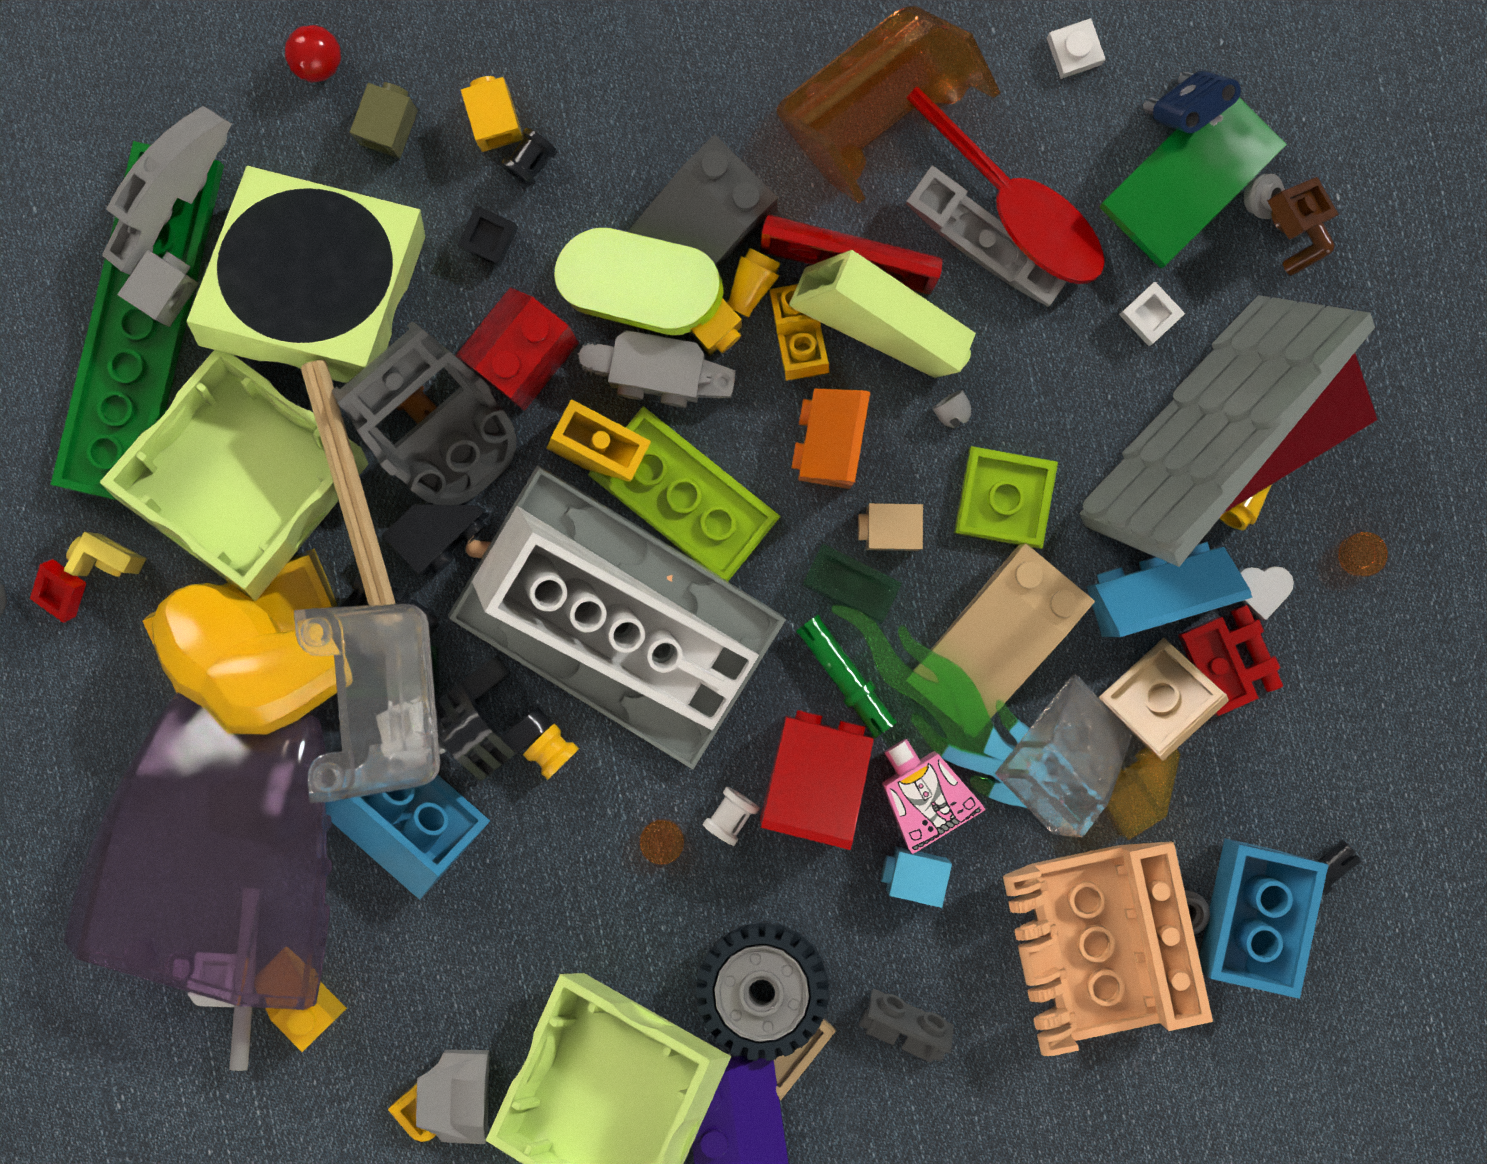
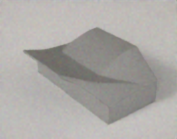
(455, 1097)

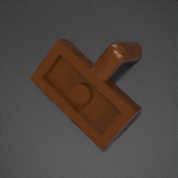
(1301, 211)

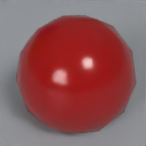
(312, 53)

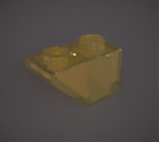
(1142, 793)

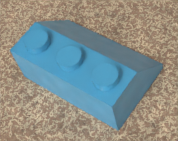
(1165, 591)
(411, 830)
(1262, 918)

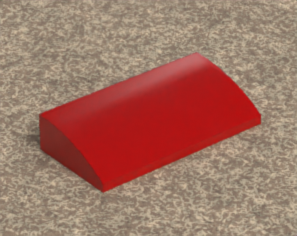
(814, 244)

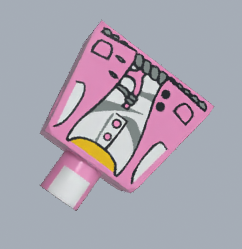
(926, 796)

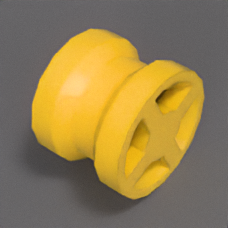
(550, 751)

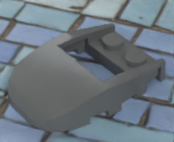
(454, 447)

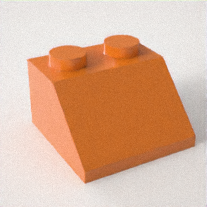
(832, 437)

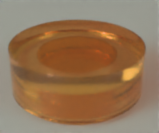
(1363, 554)
(662, 841)

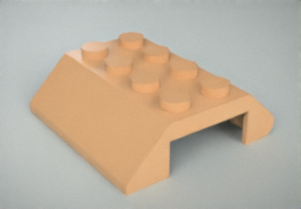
(1108, 944)

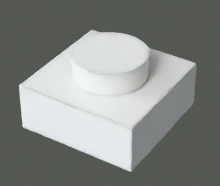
(1076, 48)
(1152, 314)

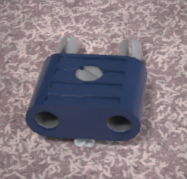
(1195, 101)

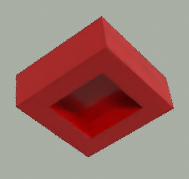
(57, 591)

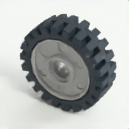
(753, 1025)

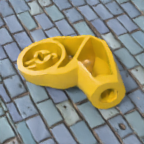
(237, 660)

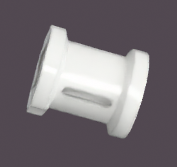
(730, 816)

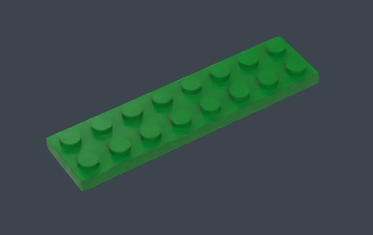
(128, 354)

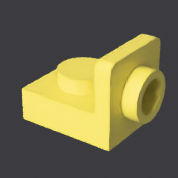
(110, 556)

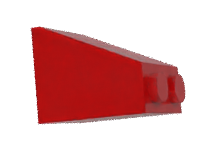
(518, 347)
(817, 780)

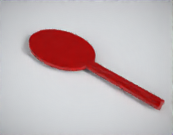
(1034, 215)

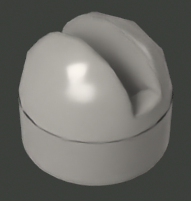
(953, 409)

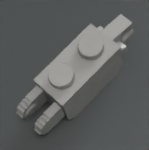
(659, 368)

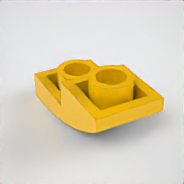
(798, 337)

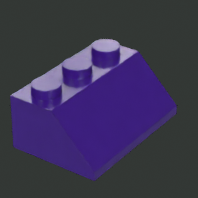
(743, 1118)

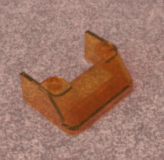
(868, 88)

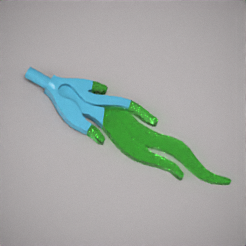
(953, 702)

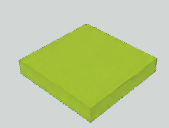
(1005, 497)

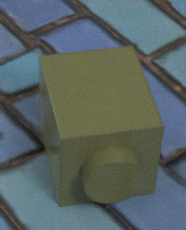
(384, 119)

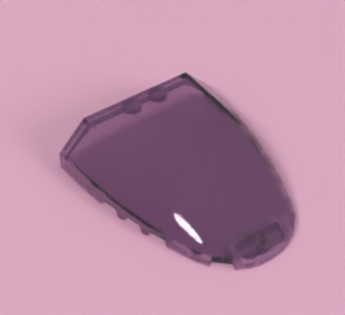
(212, 865)

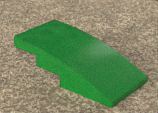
(1191, 181)

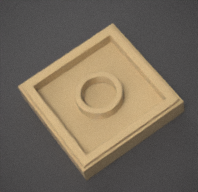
(1163, 699)

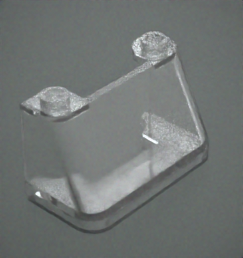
(381, 697)

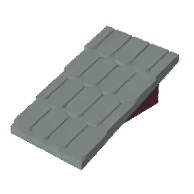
(1245, 417)

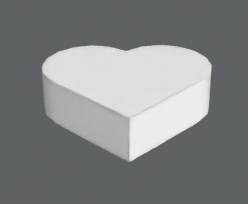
(1268, 589)

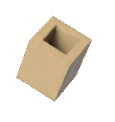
(892, 527)

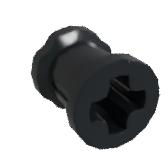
(528, 157)

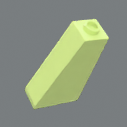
(883, 314)

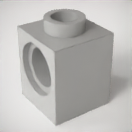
(159, 287)

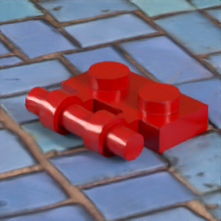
(1214, 653)

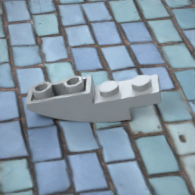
(166, 171)

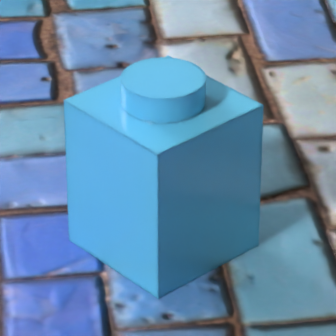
(916, 876)

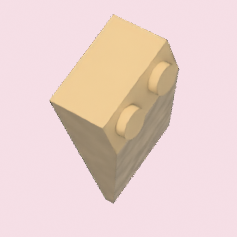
(1011, 625)

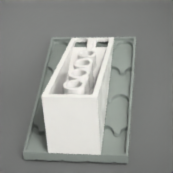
(578, 604)

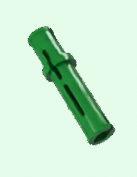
(846, 677)

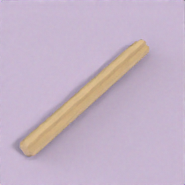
(347, 483)

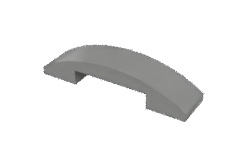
(979, 236)

